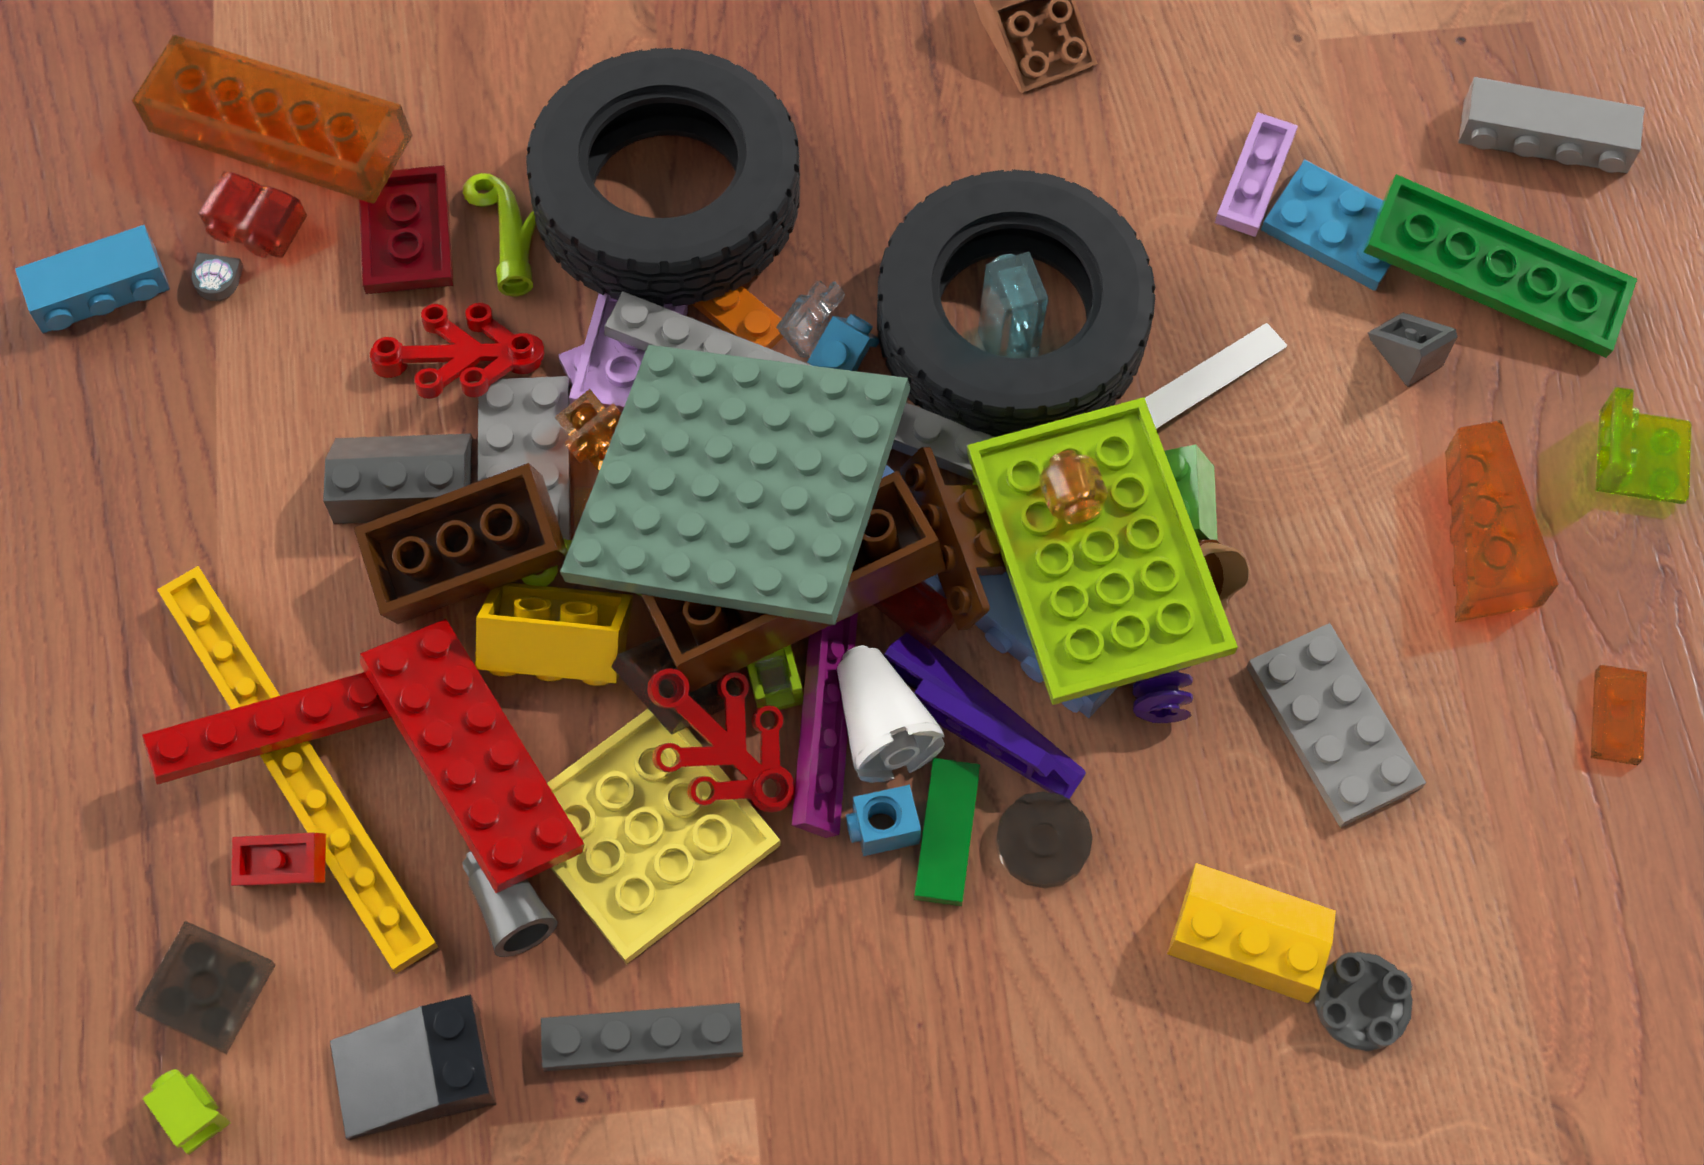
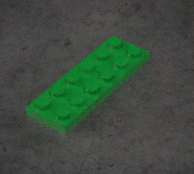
(1501, 266)

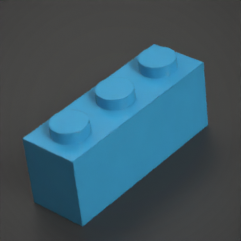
(92, 279)

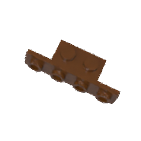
(964, 536)

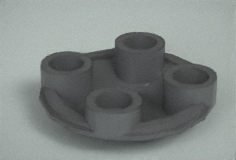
(1364, 1001)

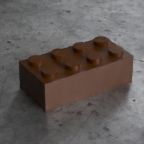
(461, 544)

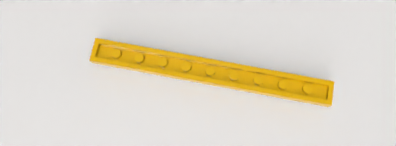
(302, 776)

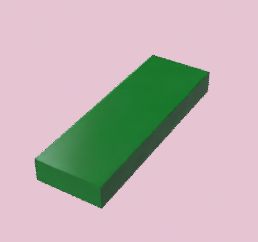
(947, 832)

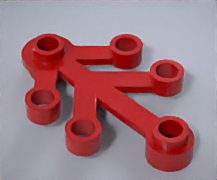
(510, 352)
(727, 745)

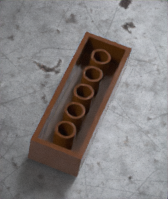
(717, 640)

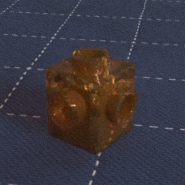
(591, 438)

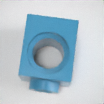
(897, 804)

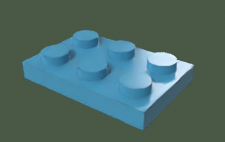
(1329, 223)

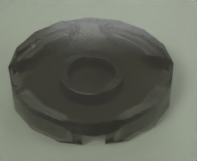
(1043, 839)

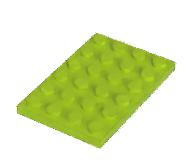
(1109, 593)

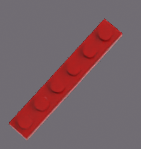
(262, 727)

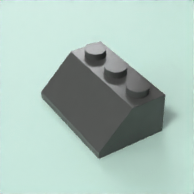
(390, 473)

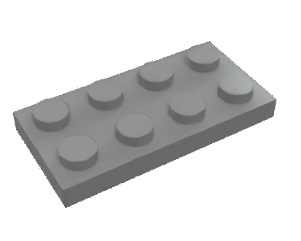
(521, 428)
(1335, 725)

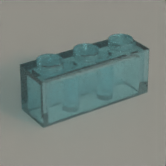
(1012, 307)

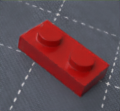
(278, 859)

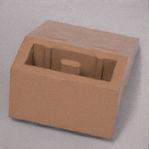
(1037, 39)

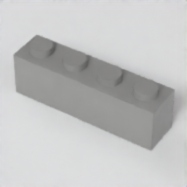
(1551, 125)

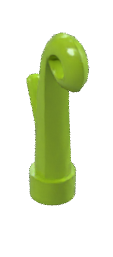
(514, 270)

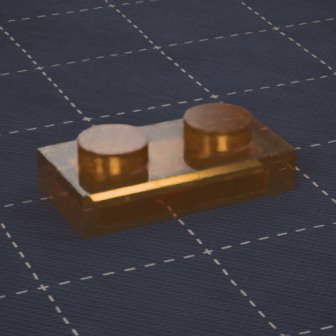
(1619, 715)

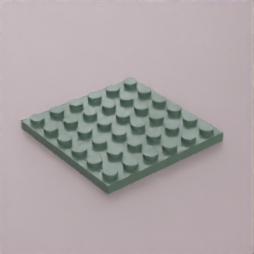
(738, 483)

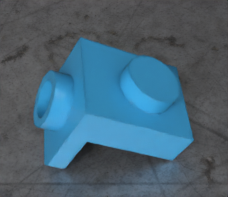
(844, 343)

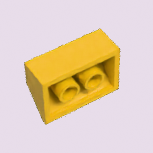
(552, 632)
(1253, 933)

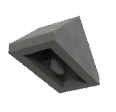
(1413, 345)

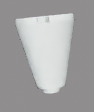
(884, 717)

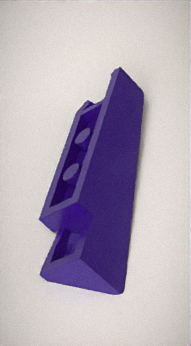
(980, 717)

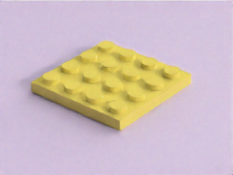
(647, 845)

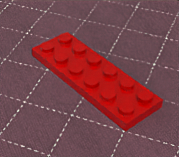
(471, 755)

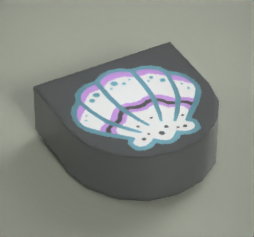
(216, 276)

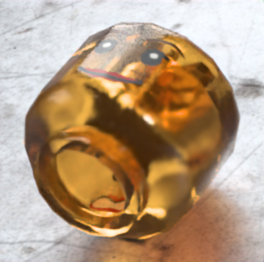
(1073, 487)

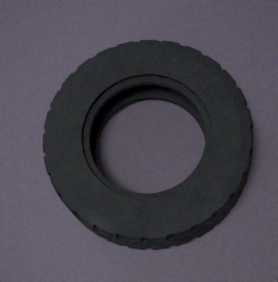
(650, 97)
(1014, 216)

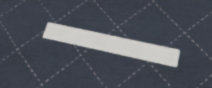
(1213, 374)

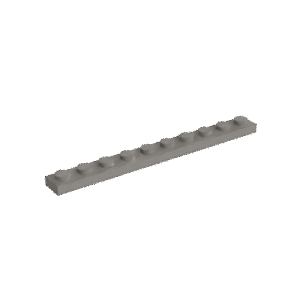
(645, 324)

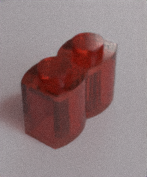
(252, 215)

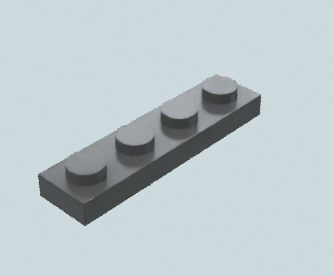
(641, 1037)

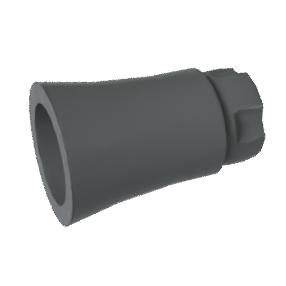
(513, 916)

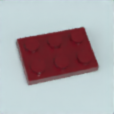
(407, 233)

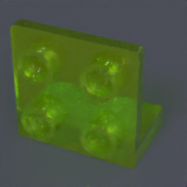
(1642, 452)

